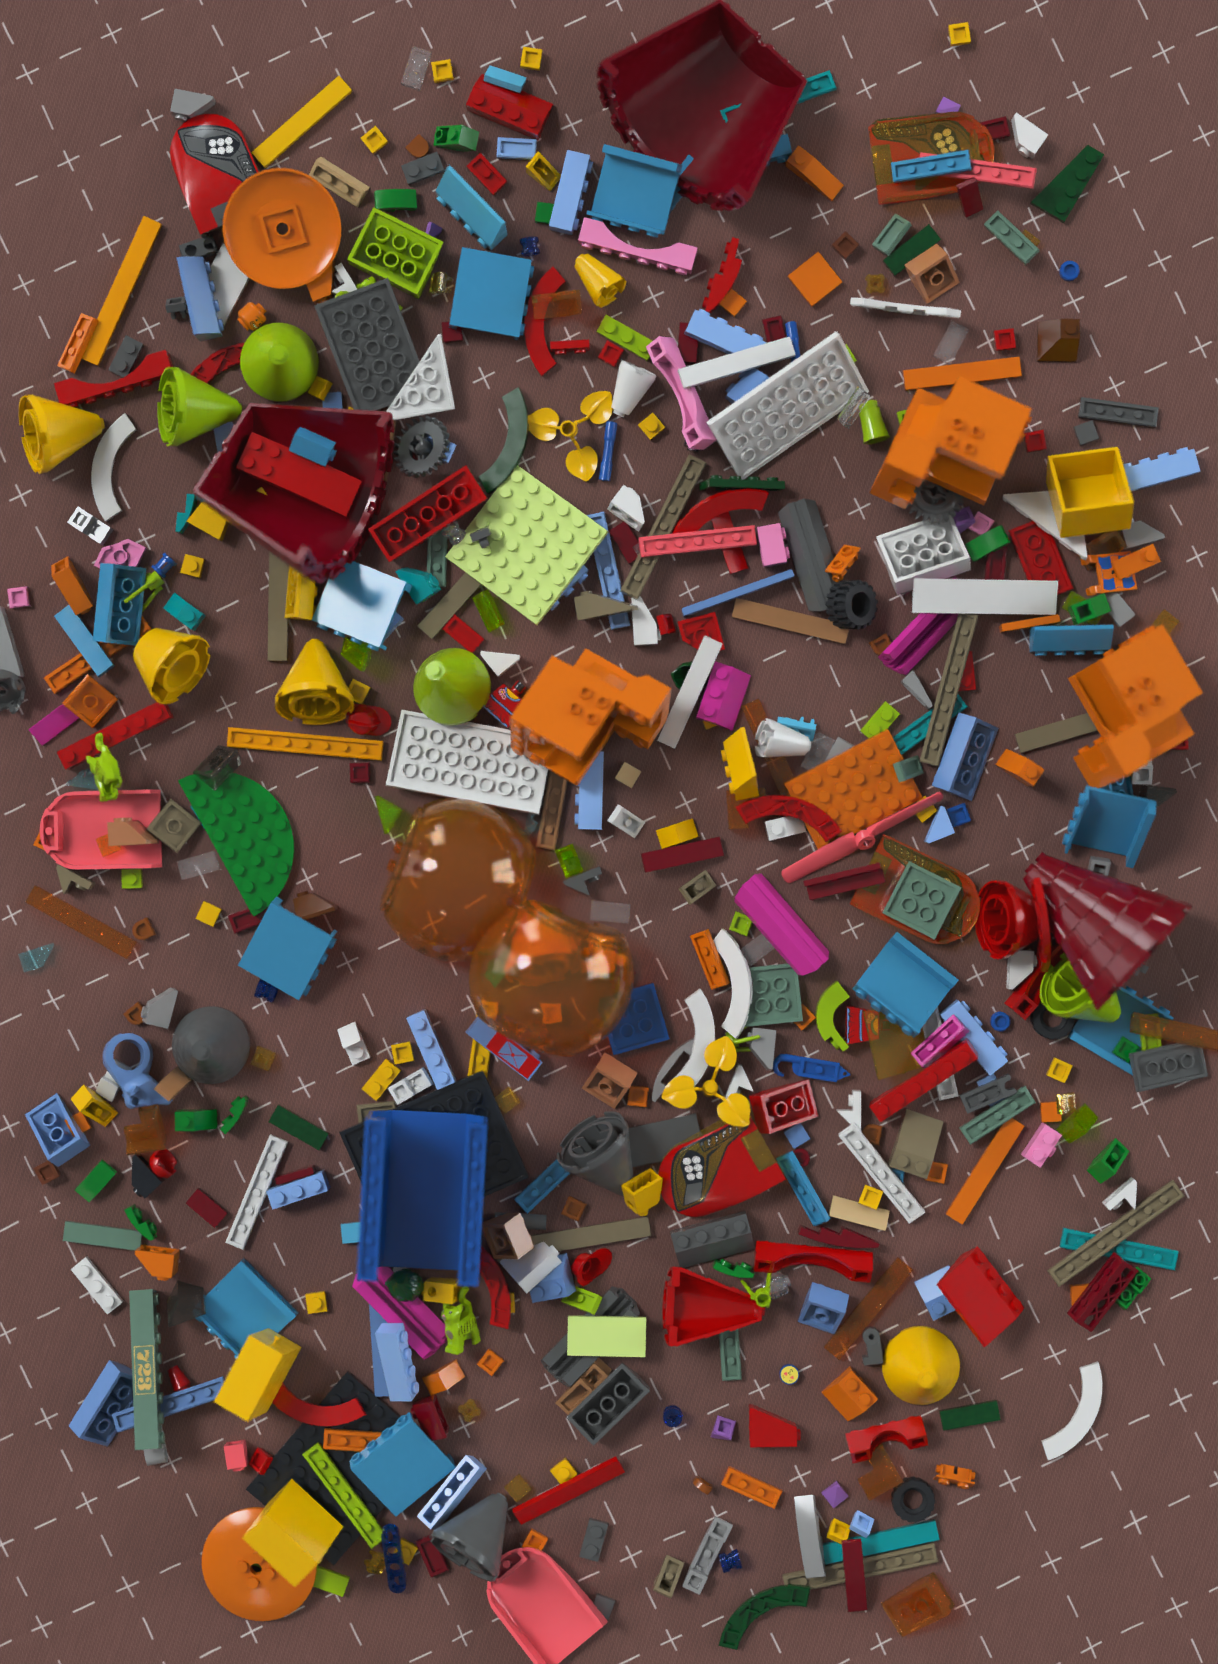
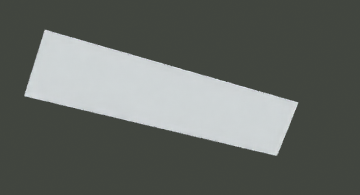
(984, 596)

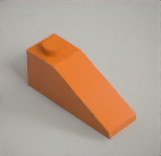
(814, 173)

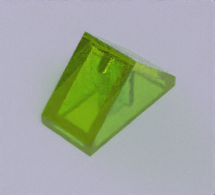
(356, 654)
(388, 813)
(569, 860)
(1077, 1124)

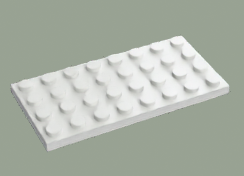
(787, 406)
(464, 763)

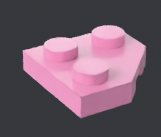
(122, 553)

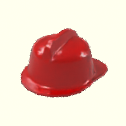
(368, 720)
(589, 1266)

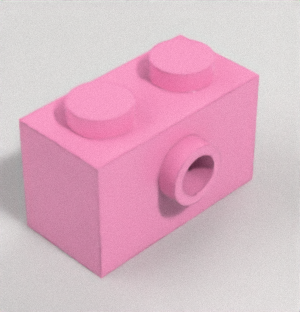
(772, 545)
(1041, 1145)

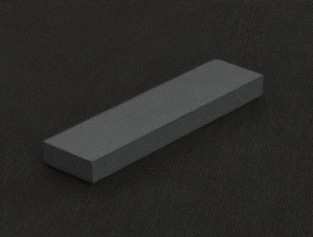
(1118, 412)

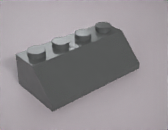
(712, 1239)
(608, 1403)

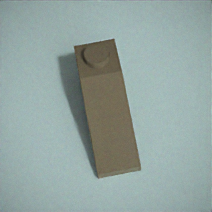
(596, 605)

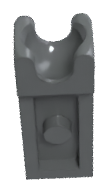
(987, 1094)

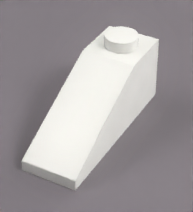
(644, 626)

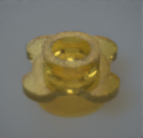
(879, 279)
(470, 1404)

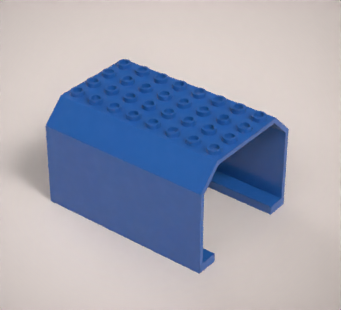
(422, 1192)

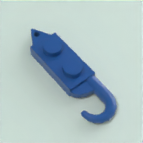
(811, 1067)

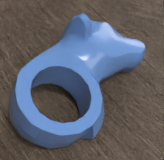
(135, 1083)

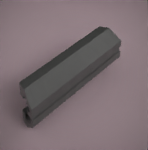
(808, 551)
(569, 1368)

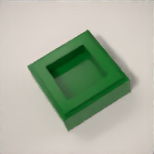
(543, 212)
(1124, 1047)

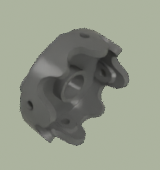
(14, 691)

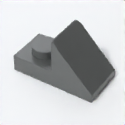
(578, 881)

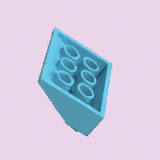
(471, 209)

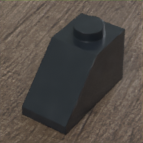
(143, 1178)

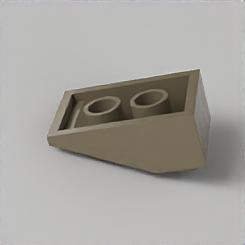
(916, 1144)

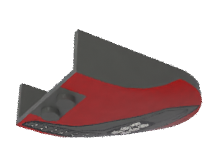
(209, 165)

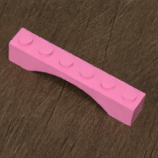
(677, 257)
(668, 360)

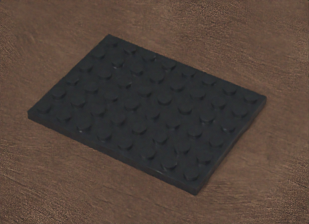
(465, 1096)
(291, 1464)

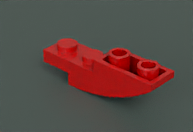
(722, 284)

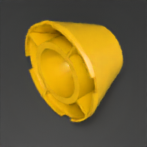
(170, 663)

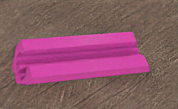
(917, 640)
(781, 925)
(423, 1327)

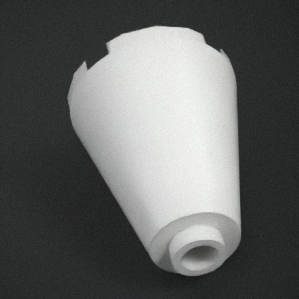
(630, 387)
(780, 740)

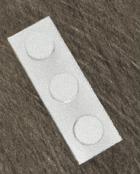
(97, 1285)

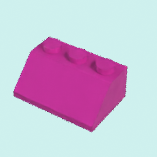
(723, 696)

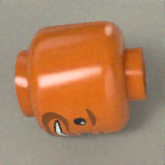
(252, 316)

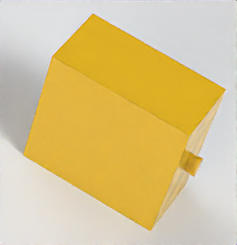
(1089, 492)
(257, 1374)
(293, 1532)

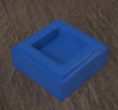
(958, 815)

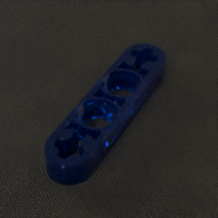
(396, 1558)

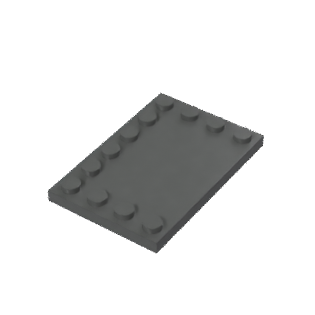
(369, 344)

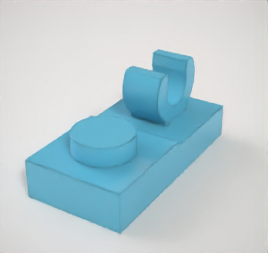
(802, 727)

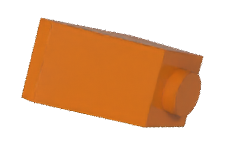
(1135, 562)

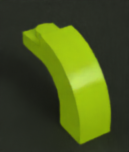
(825, 1009)

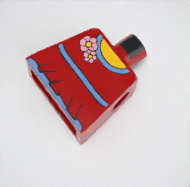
(504, 702)
(855, 1025)

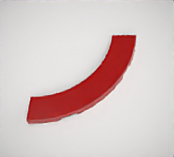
(535, 327)
(218, 362)
(718, 504)
(792, 807)
(1044, 947)
(497, 1288)
(317, 1414)

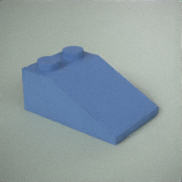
(53, 1133)

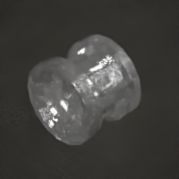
(454, 533)

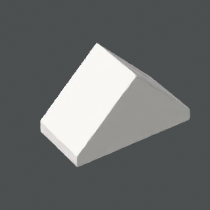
(500, 661)

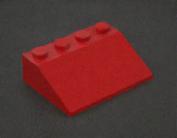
(980, 1295)

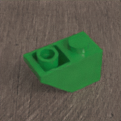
(456, 138)
(1089, 609)

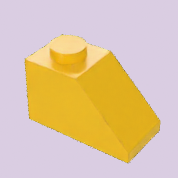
(93, 1106)

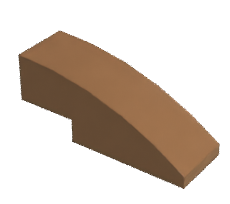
(173, 1084)
(583, 1386)

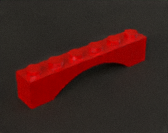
(74, 392)
(114, 734)
(1027, 995)
(925, 1080)
(851, 1263)

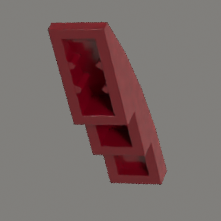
(682, 854)
(844, 1238)
(854, 1575)

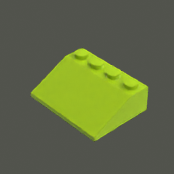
(395, 252)

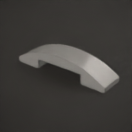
(659, 1086)
(706, 1555)

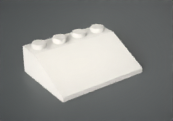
(923, 553)

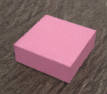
(982, 524)
(18, 597)

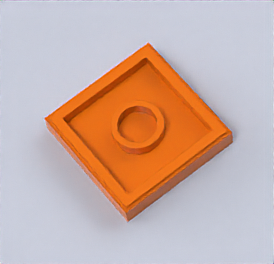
(814, 279)
(90, 701)

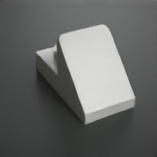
(343, 276)
(626, 821)
(353, 1043)
(739, 1079)
(107, 1086)
(853, 1115)
(1125, 1191)

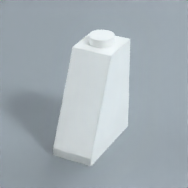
(533, 1265)

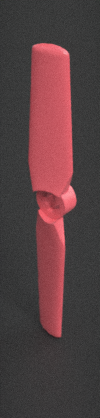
(849, 843)

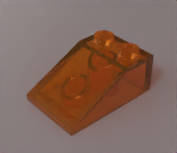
(918, 1605)

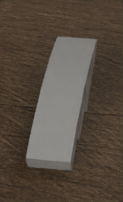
(809, 1536)

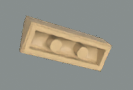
(339, 181)
(854, 1212)

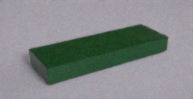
(912, 248)
(298, 1127)
(969, 1415)

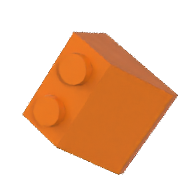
(159, 1261)
(850, 1394)

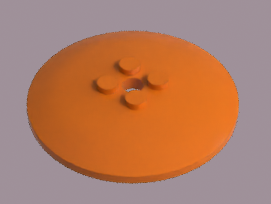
(252, 224)
(235, 1584)

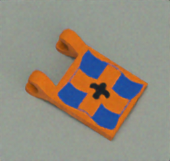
(1106, 575)

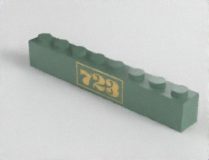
(145, 1369)

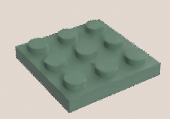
(921, 900)
(774, 995)

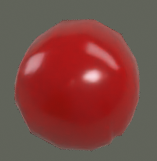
(162, 1163)

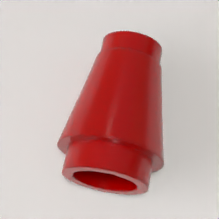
(178, 1379)

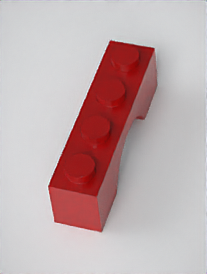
(907, 1431)

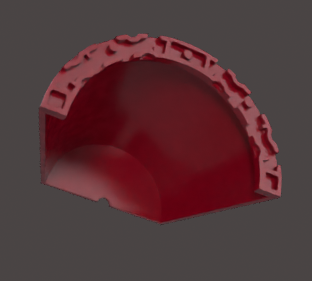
(671, 93)
(291, 528)

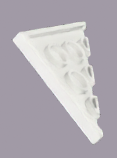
(427, 388)
(1039, 509)

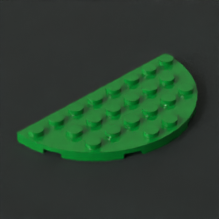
(247, 833)

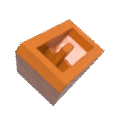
(443, 1377)

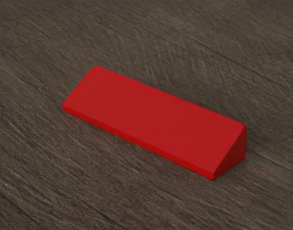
(733, 556)

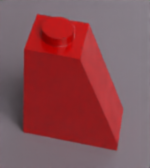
(771, 1430)

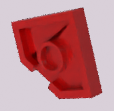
(695, 628)

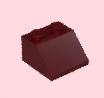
(430, 1417)

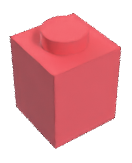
(236, 1455)

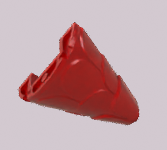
(703, 1307)

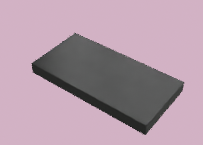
(1167, 1065)
(653, 1140)

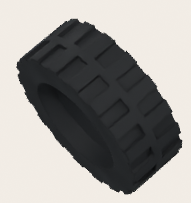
(1046, 1031)
(923, 1510)

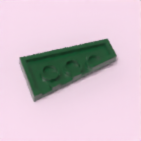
(1065, 189)
(737, 483)

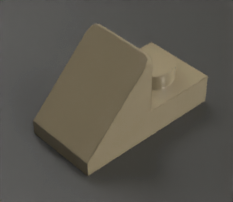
(69, 876)
(697, 887)
(668, 1576)

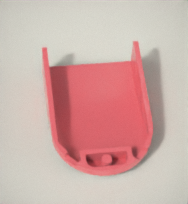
(81, 818)
(542, 1605)

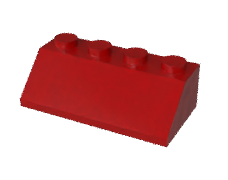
(509, 108)

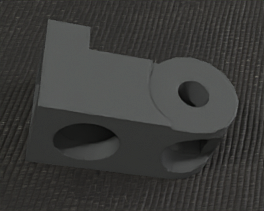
(200, 247)
(873, 1346)

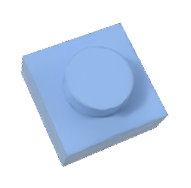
(861, 1524)

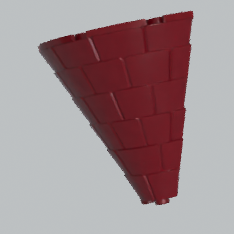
(1103, 922)

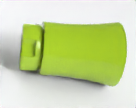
(872, 423)

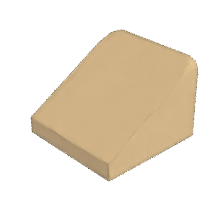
(628, 774)

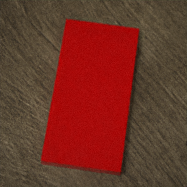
(1039, 555)

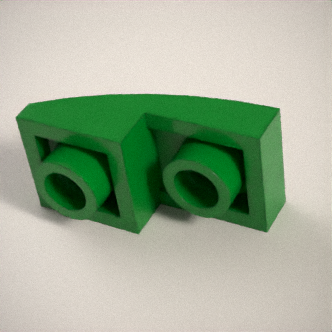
(393, 199)
(987, 543)
(237, 1110)
(95, 1180)
(146, 1228)
(739, 1270)
(1134, 1288)

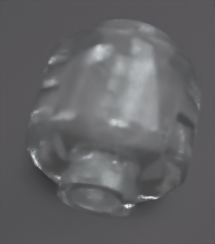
(778, 1285)

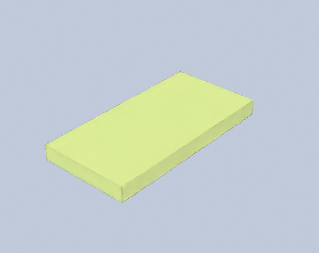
(606, 1336)

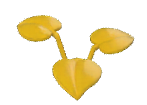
(544, 424)
(681, 1090)

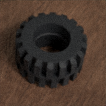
(840, 604)

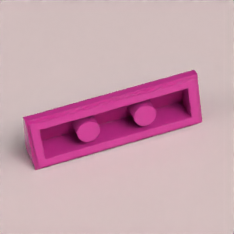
(53, 724)
(940, 1041)

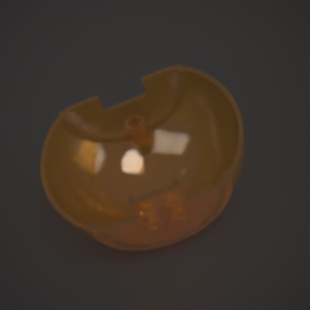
(468, 869)
(551, 979)

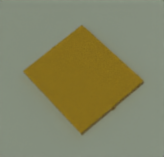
(890, 1045)

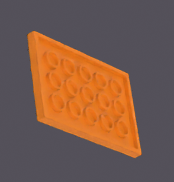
(856, 786)

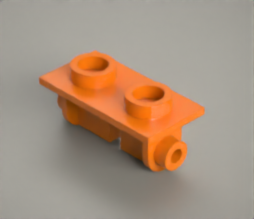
(842, 561)
(947, 1476)

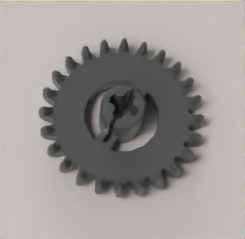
(416, 441)
(927, 507)

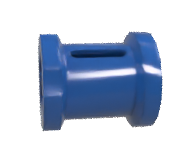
(162, 572)

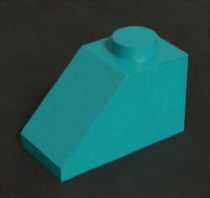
(423, 583)
(184, 611)

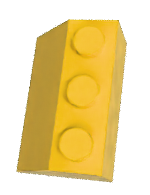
(300, 597)
(740, 766)

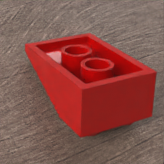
(783, 1106)

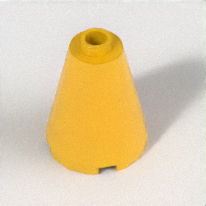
(599, 280)

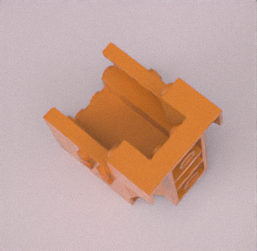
(952, 443)
(1134, 704)
(579, 707)

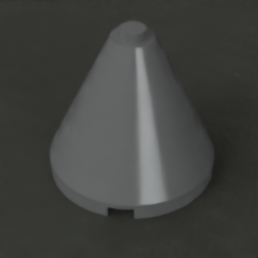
(211, 1045)
(599, 1151)
(475, 1537)

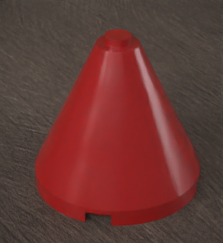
(1005, 919)

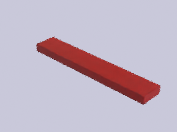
(568, 1490)

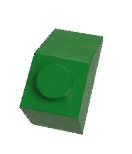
(195, 1119)
(1108, 1161)

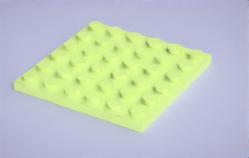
(533, 547)

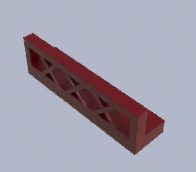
(845, 881)
(1099, 1290)

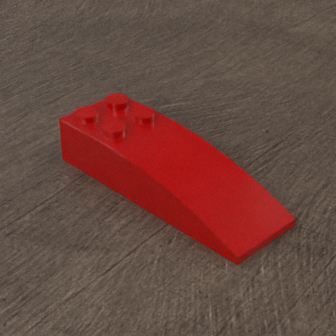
(298, 475)
(427, 514)

